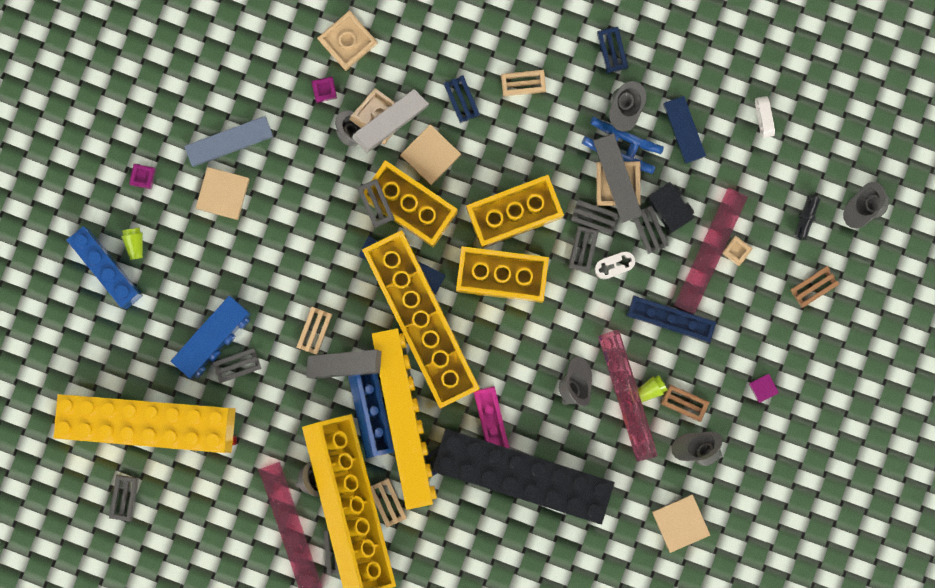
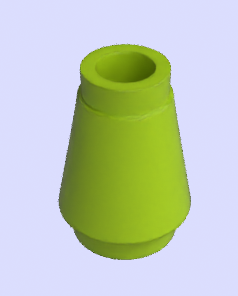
(133, 242)
(652, 388)

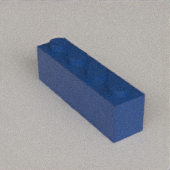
(104, 267)
(211, 337)
(371, 415)

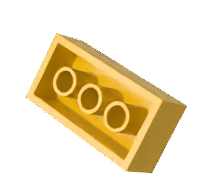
(412, 204)
(514, 211)
(502, 274)

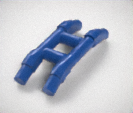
(634, 140)

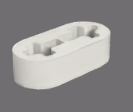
(764, 117)
(613, 260)

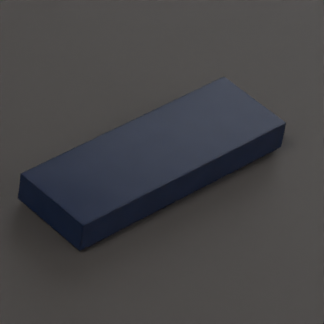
(684, 130)

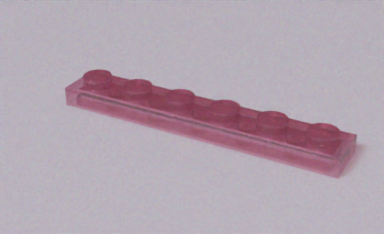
(710, 251)
(628, 396)
(290, 526)

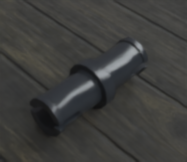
(807, 217)

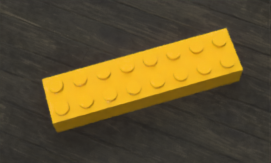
(421, 319)
(403, 421)
(144, 423)
(348, 504)

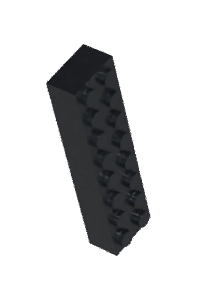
(523, 476)

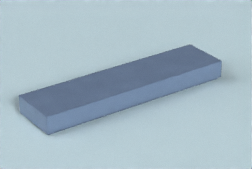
(229, 141)

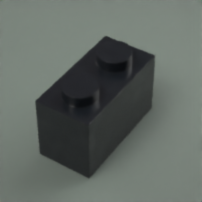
(671, 207)

